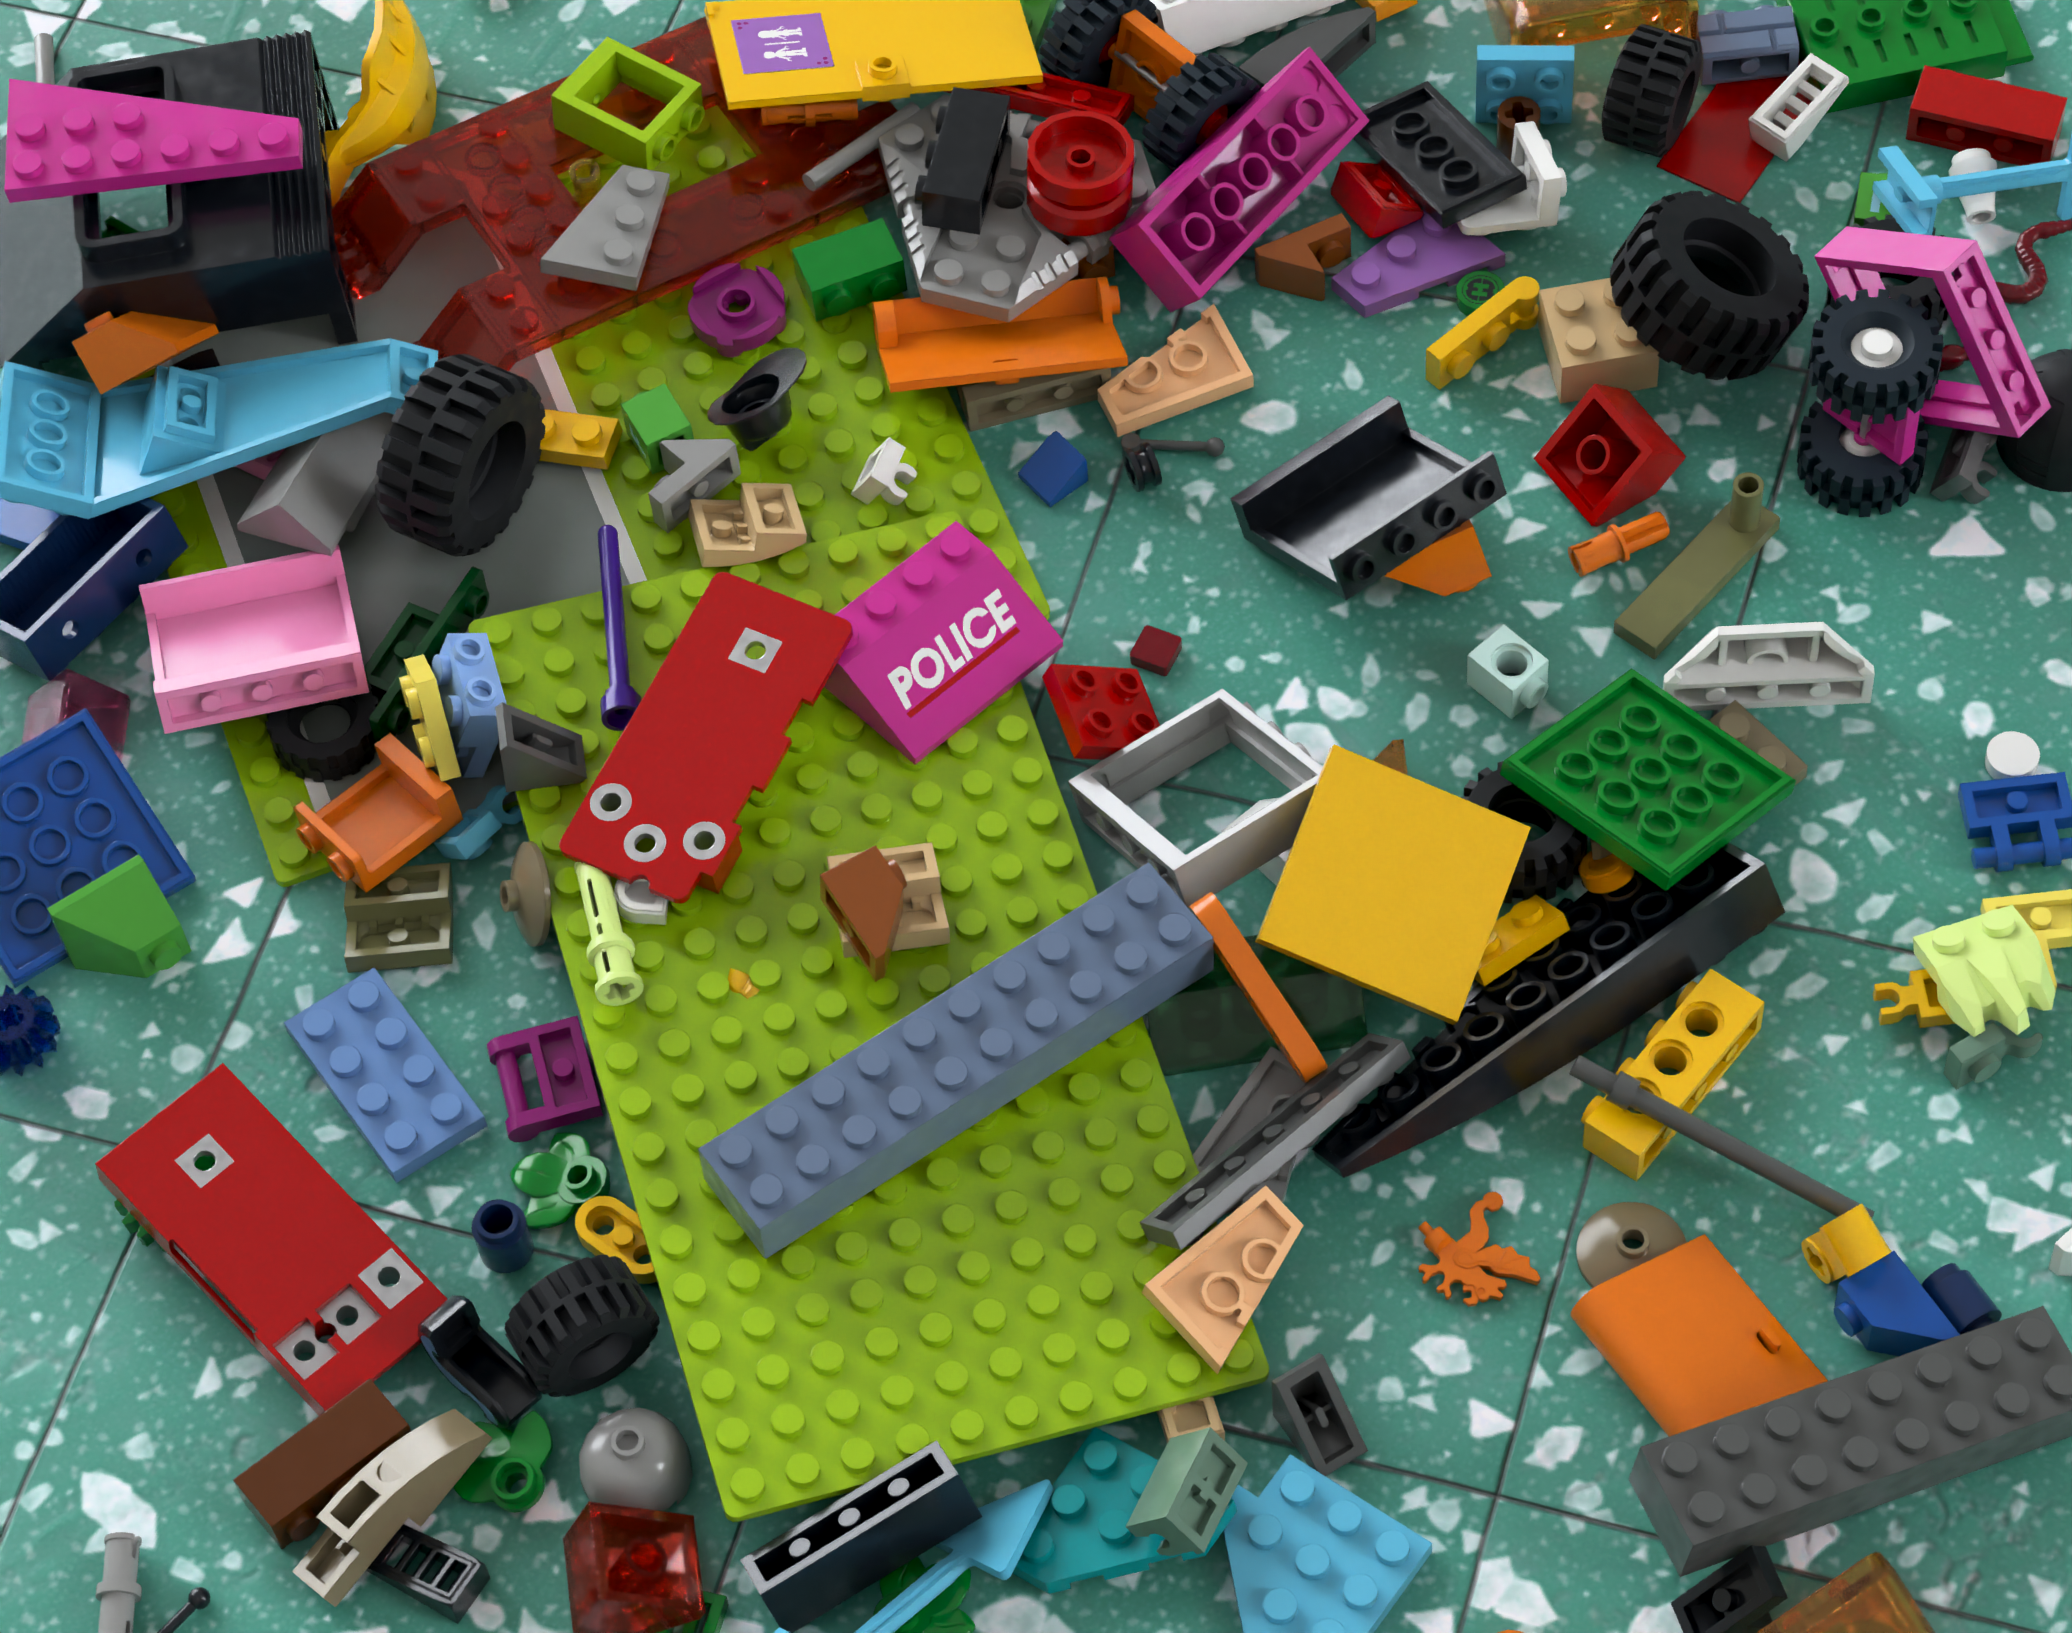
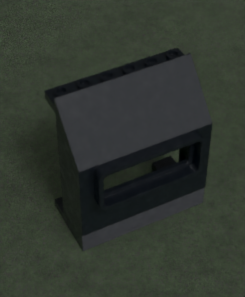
(232, 246)

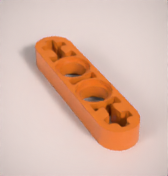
(1259, 989)

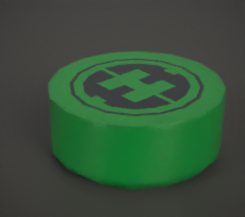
(1476, 289)

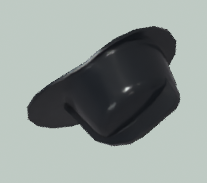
(760, 399)

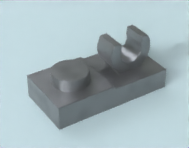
(1963, 466)

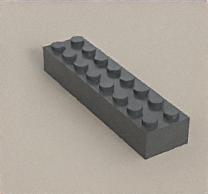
(1857, 1441)

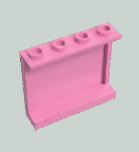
(252, 640)

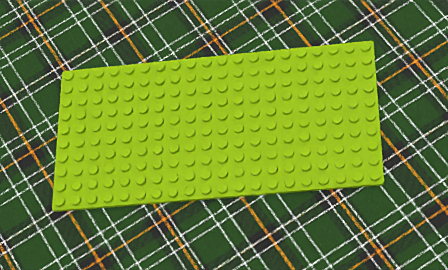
(985, 1282)

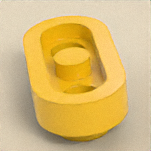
(623, 1241)

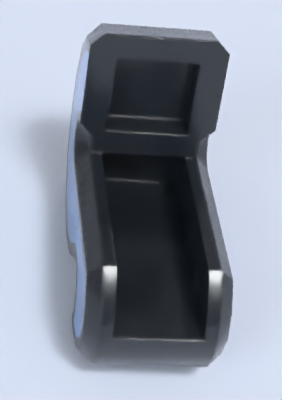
(477, 1362)

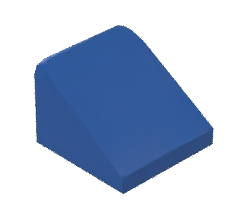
(1054, 469)

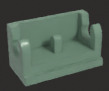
(1188, 1492)

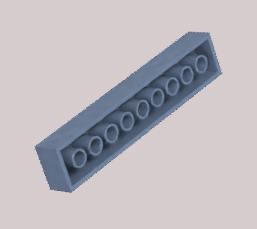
(956, 1059)

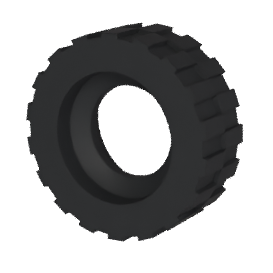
(330, 758)

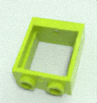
(597, 76)

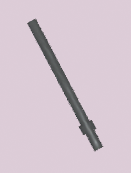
(1625, 1091)

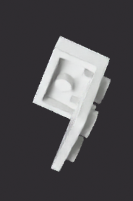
(1538, 203)

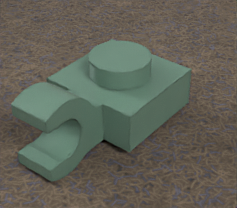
(1982, 1055)

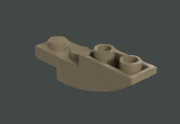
(396, 1485)

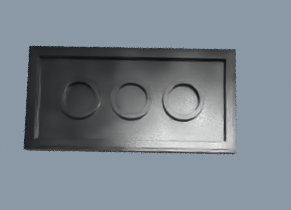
(1438, 155)

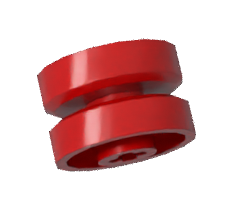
(1080, 173)

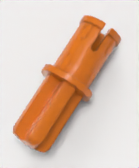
(1618, 543)

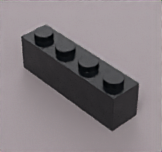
(861, 1538)

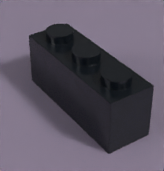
(963, 160)

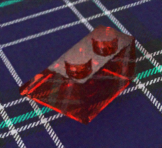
(632, 1570)

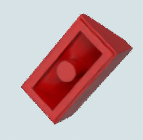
(1373, 198)

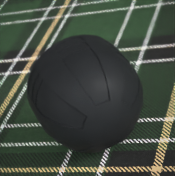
(2045, 449)

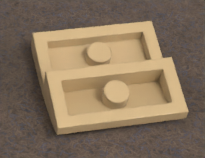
(747, 529)
(923, 914)

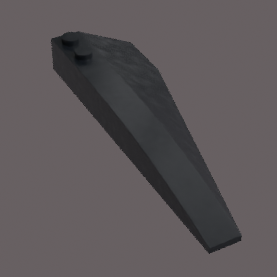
(1568, 997)

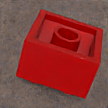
(1609, 454)

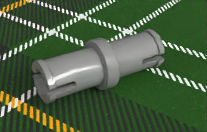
(119, 1584)

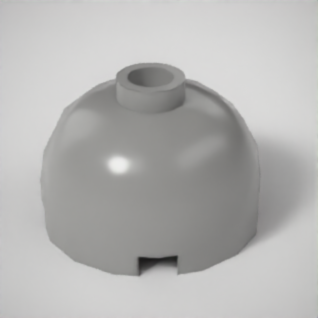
(635, 1461)

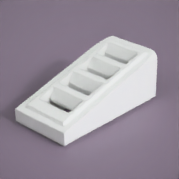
(1782, 133)

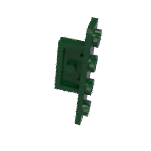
(414, 634)

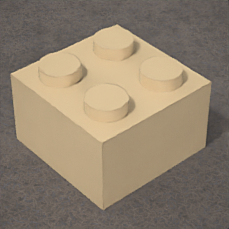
(1591, 342)

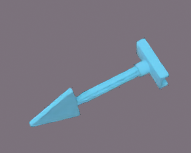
(1914, 197)
(989, 1544)

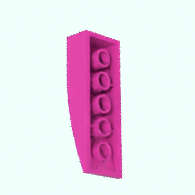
(1239, 181)

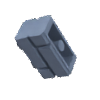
(1747, 44)

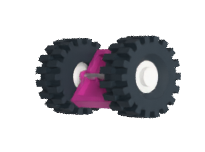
(1872, 374)

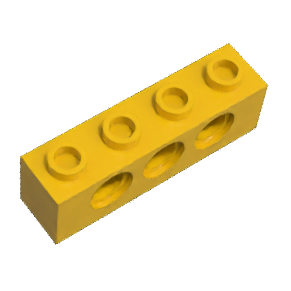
(1713, 1005)

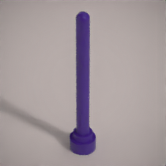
(620, 698)

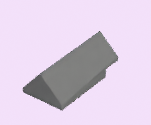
(319, 487)

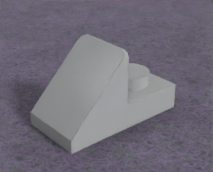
(695, 472)

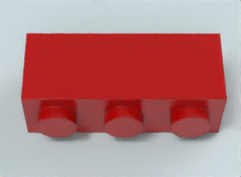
(1977, 112)

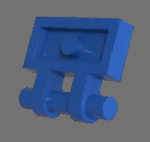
(2016, 807)

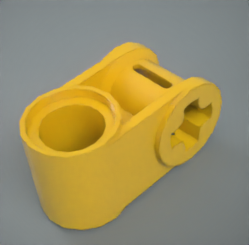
(1844, 1245)

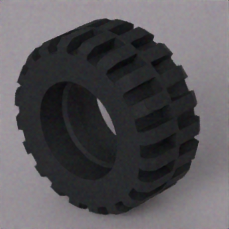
(1709, 285)
(460, 455)

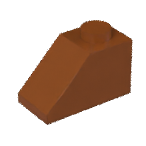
(867, 905)

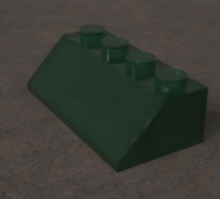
(1217, 1028)

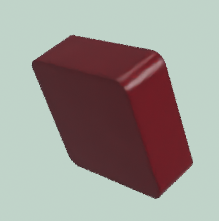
(1156, 650)

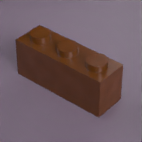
(312, 1465)

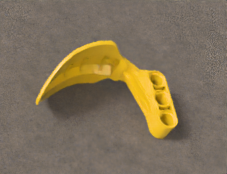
(395, 96)

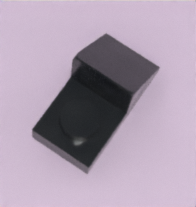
(1733, 1596)

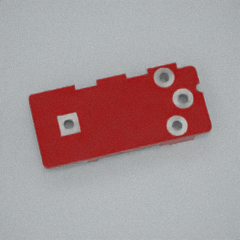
(705, 739)

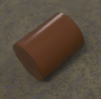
(1512, 111)

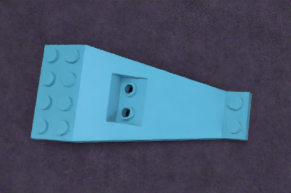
(99, 452)

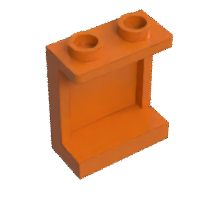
(381, 818)

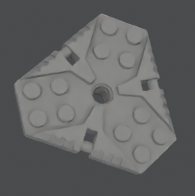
(1015, 255)

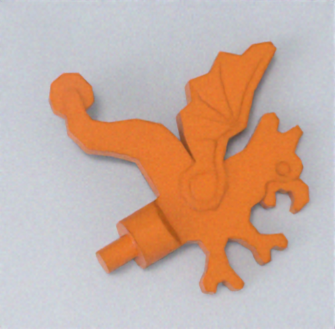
(1466, 1258)

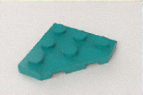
(1087, 1518)

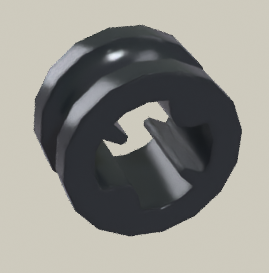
(1142, 466)

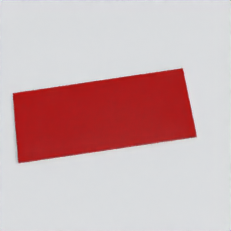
(1717, 141)

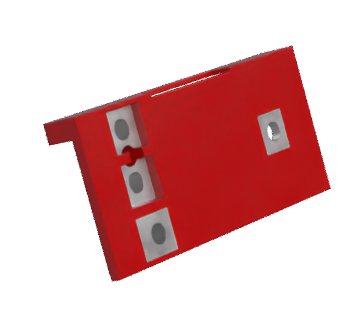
(272, 1239)

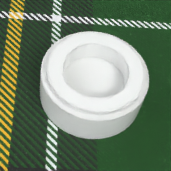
(2011, 756)

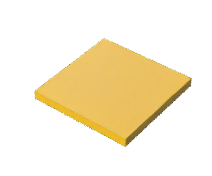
(1393, 884)

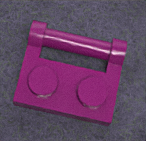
(561, 1072)

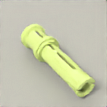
(609, 947)

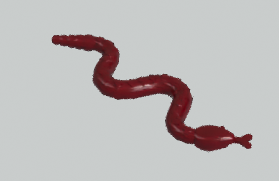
(1955, 355)

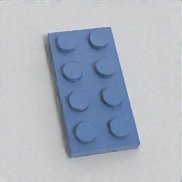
(385, 1074)

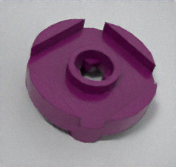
(743, 330)

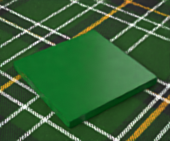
(1648, 778)

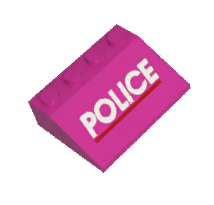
(938, 643)

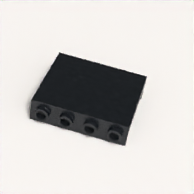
(1364, 500)

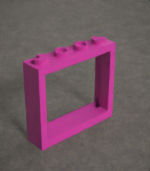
(2009, 389)

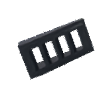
(462, 1592)

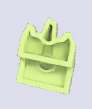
(1987, 970)

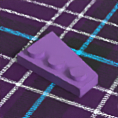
(1411, 262)

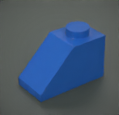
(1890, 1309)

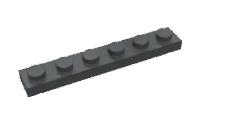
(1275, 1141)

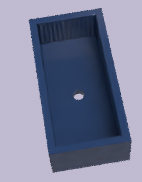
(79, 581)

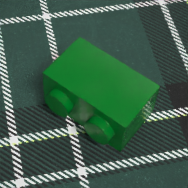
(849, 269)

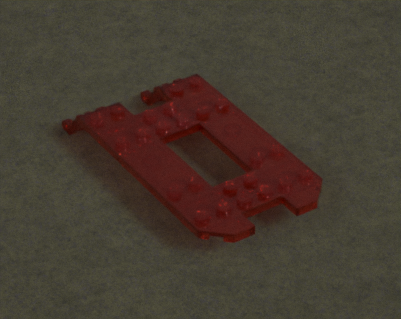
(506, 182)

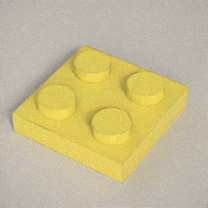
(432, 733)

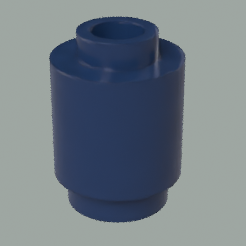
(502, 1236)
(1961, 1298)

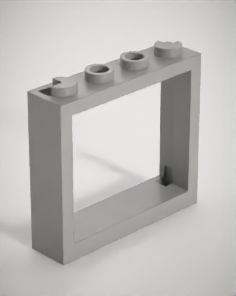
(1168, 750)

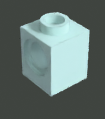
(1504, 654)

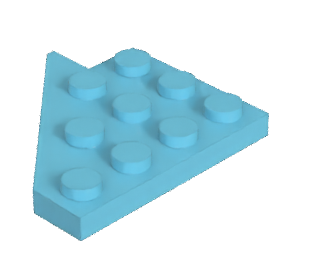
(1316, 1556)

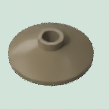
(528, 894)
(1601, 1239)

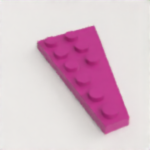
(106, 141)

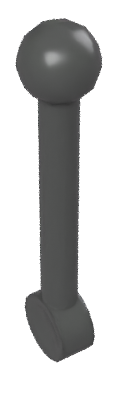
(1213, 446)

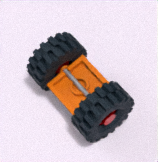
(1124, 51)

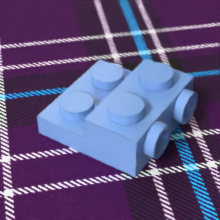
(469, 698)

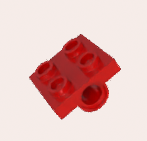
(1099, 707)

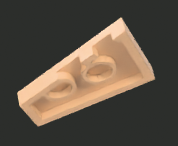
(1181, 376)
(1224, 1276)

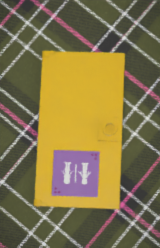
(866, 48)

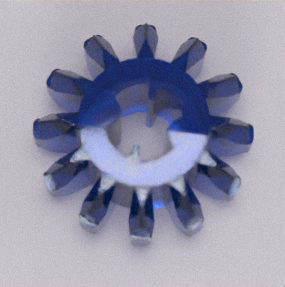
(25, 1029)

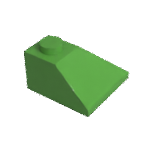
(120, 924)

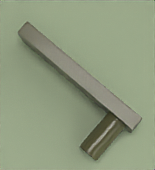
(1700, 569)

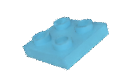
(1529, 71)

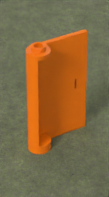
(945, 347)
(1692, 1338)

